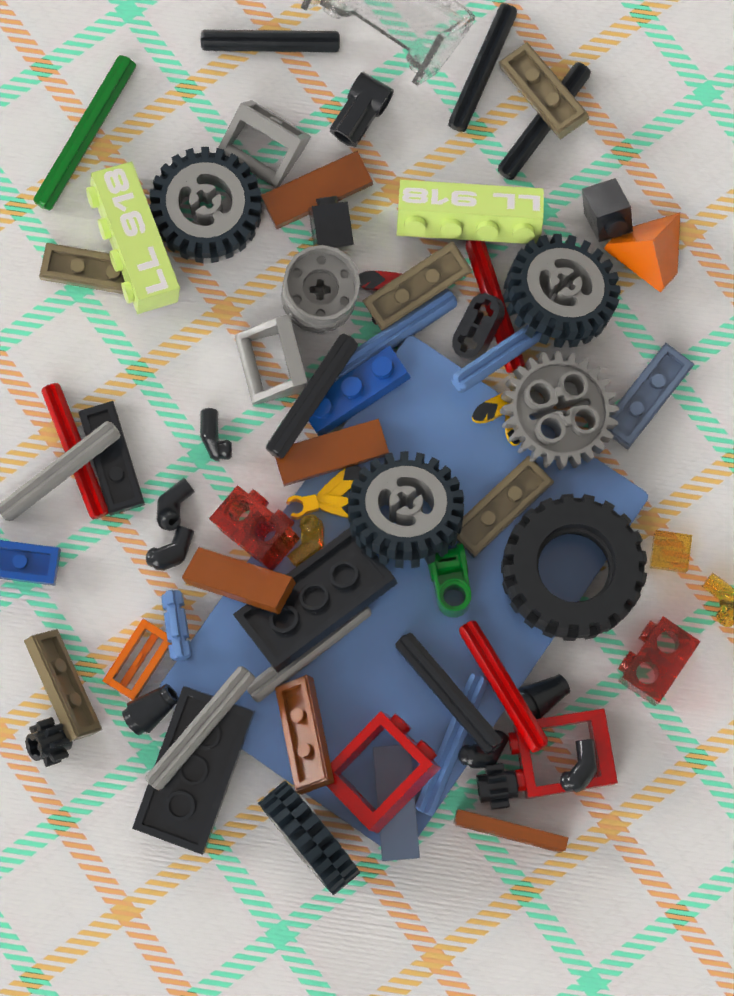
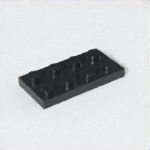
(327, 594)
(193, 797)

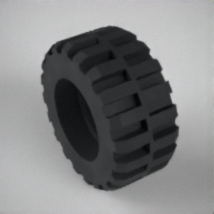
(608, 532)

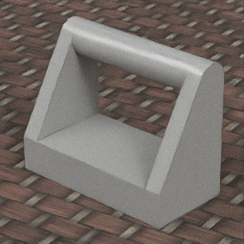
(273, 127)
(282, 326)

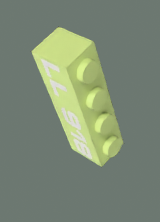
(470, 211)
(134, 238)

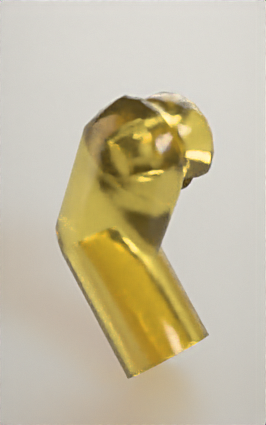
(311, 539)
(725, 595)

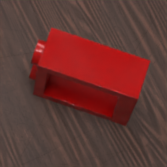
(598, 731)
(378, 818)

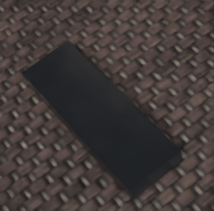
(113, 464)

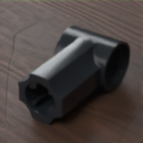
(365, 102)

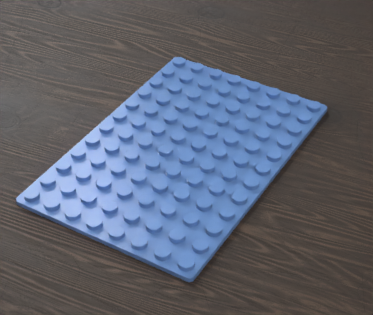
(364, 668)

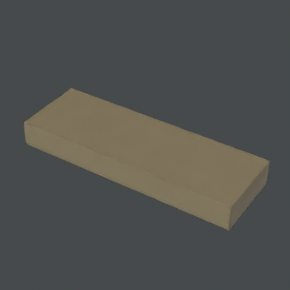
(543, 90)
(80, 268)
(417, 285)
(503, 505)
(63, 685)

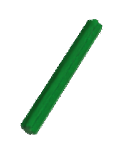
(84, 133)

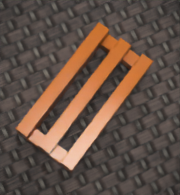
(126, 652)

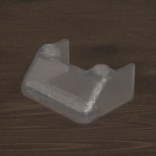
(422, 27)

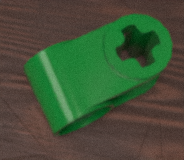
(451, 574)

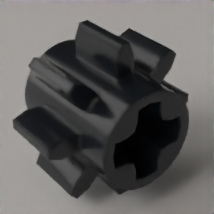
(47, 742)
(497, 786)

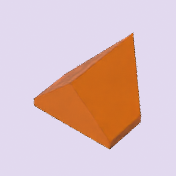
(650, 250)

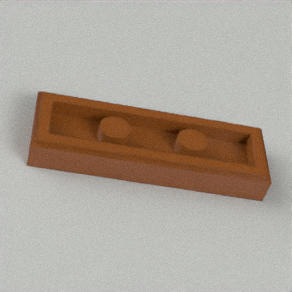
(337, 179)
(333, 452)
(238, 580)
(304, 734)
(510, 831)

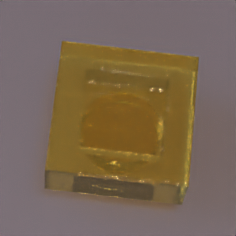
(670, 551)

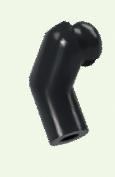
(210, 438)
(169, 505)
(171, 554)
(475, 756)
(584, 770)

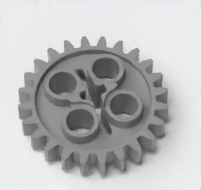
(548, 379)

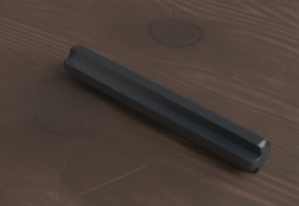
(270, 40)
(482, 67)
(538, 128)
(311, 396)
(448, 693)

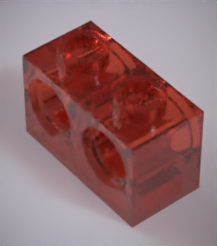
(253, 529)
(665, 665)

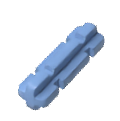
(176, 625)

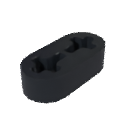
(486, 329)

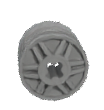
(322, 268)

